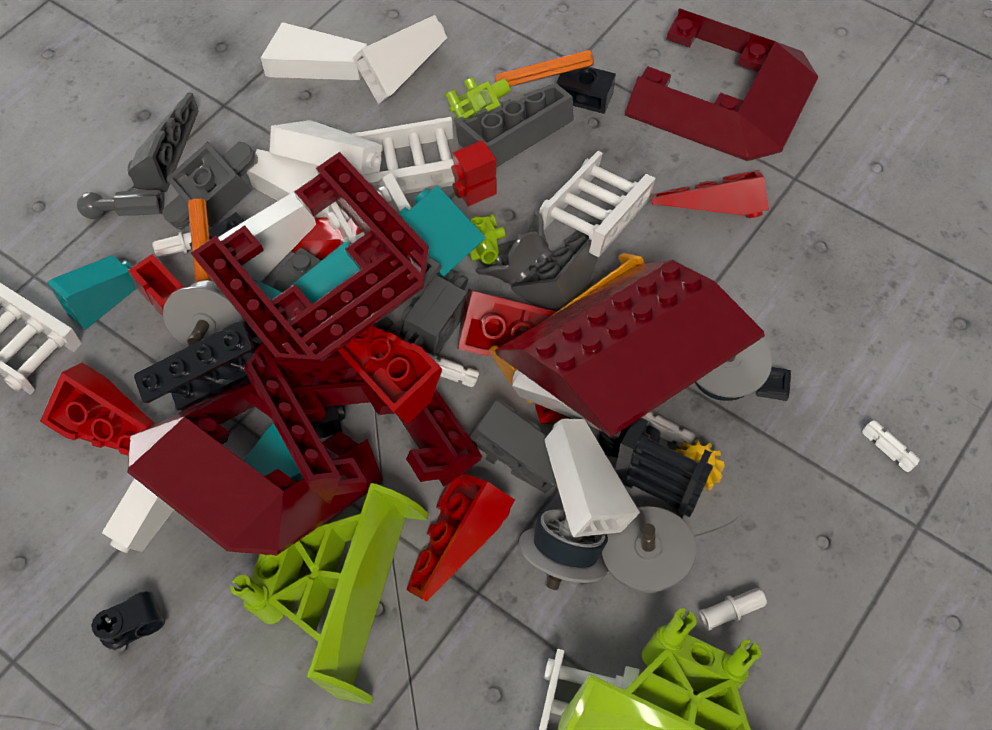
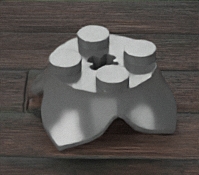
(519, 254)

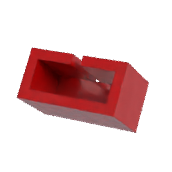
(474, 173)
(154, 281)

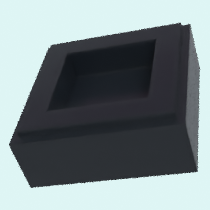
(777, 385)

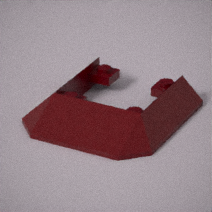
(730, 125)
(389, 261)
(297, 397)
(223, 494)

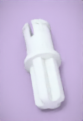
(172, 245)
(732, 608)

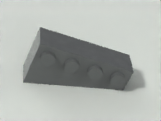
(518, 123)

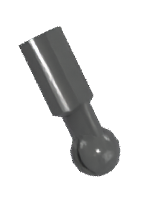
(124, 203)

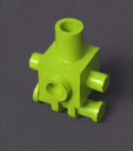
(477, 97)
(488, 248)

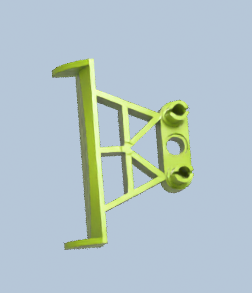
(359, 586)
(664, 691)

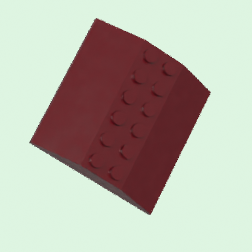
(633, 343)

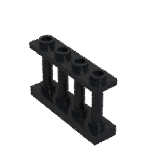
(200, 368)
(661, 469)

